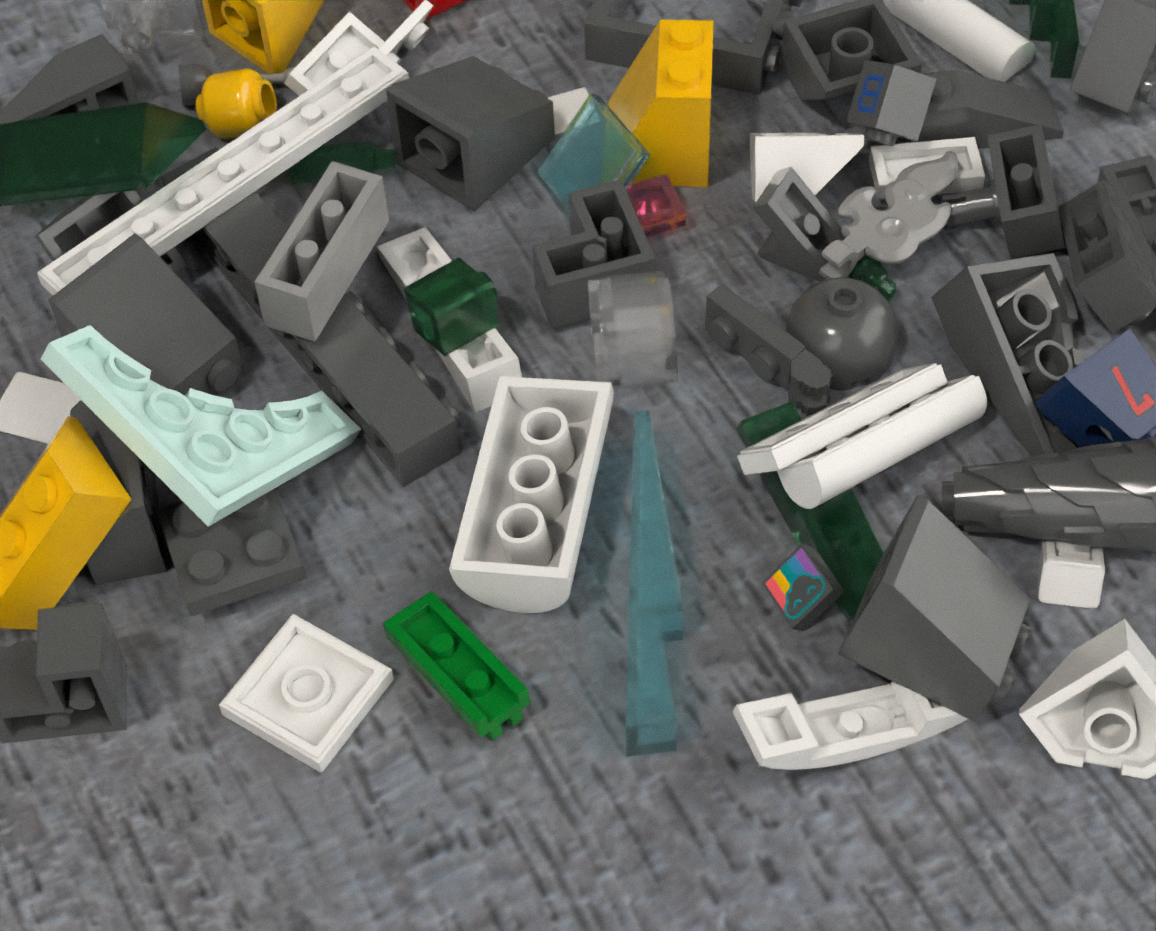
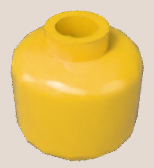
(235, 102)

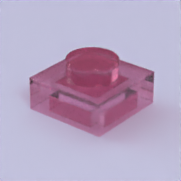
(657, 205)

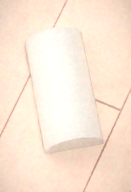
(531, 493)

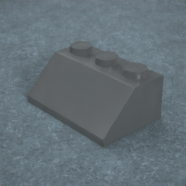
(135, 541)

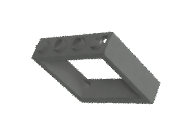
(734, 63)

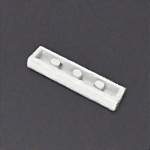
(967, 34)
(884, 442)

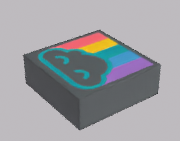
(803, 587)

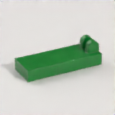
(458, 665)

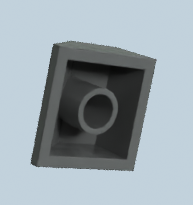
(828, 47)

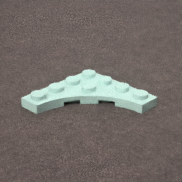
(199, 442)

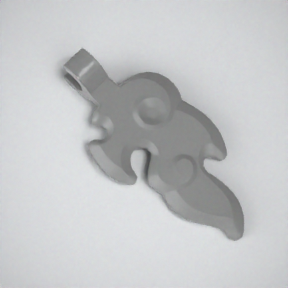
(896, 232)

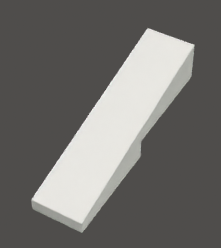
(477, 363)

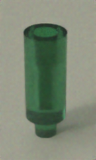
(353, 154)

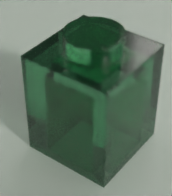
(452, 306)

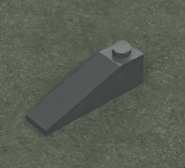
(1016, 335)

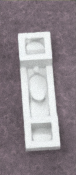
(839, 726)

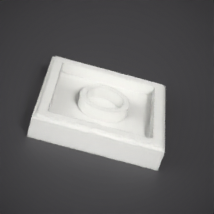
(306, 692)

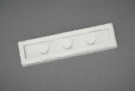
(841, 419)

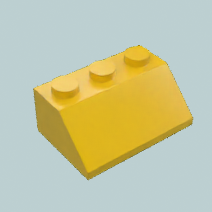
(55, 524)

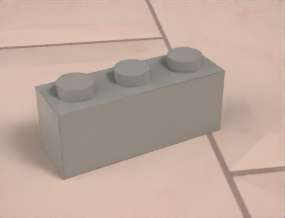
(322, 251)

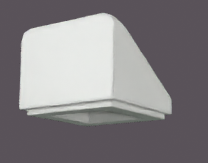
(1070, 574)

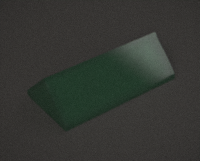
(91, 152)

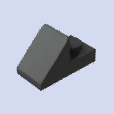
(798, 225)

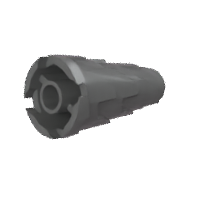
(1079, 496)

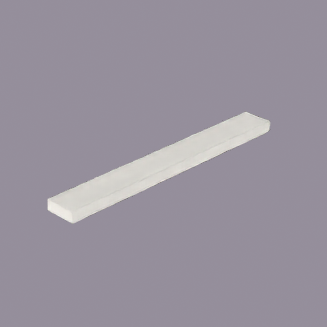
(239, 166)

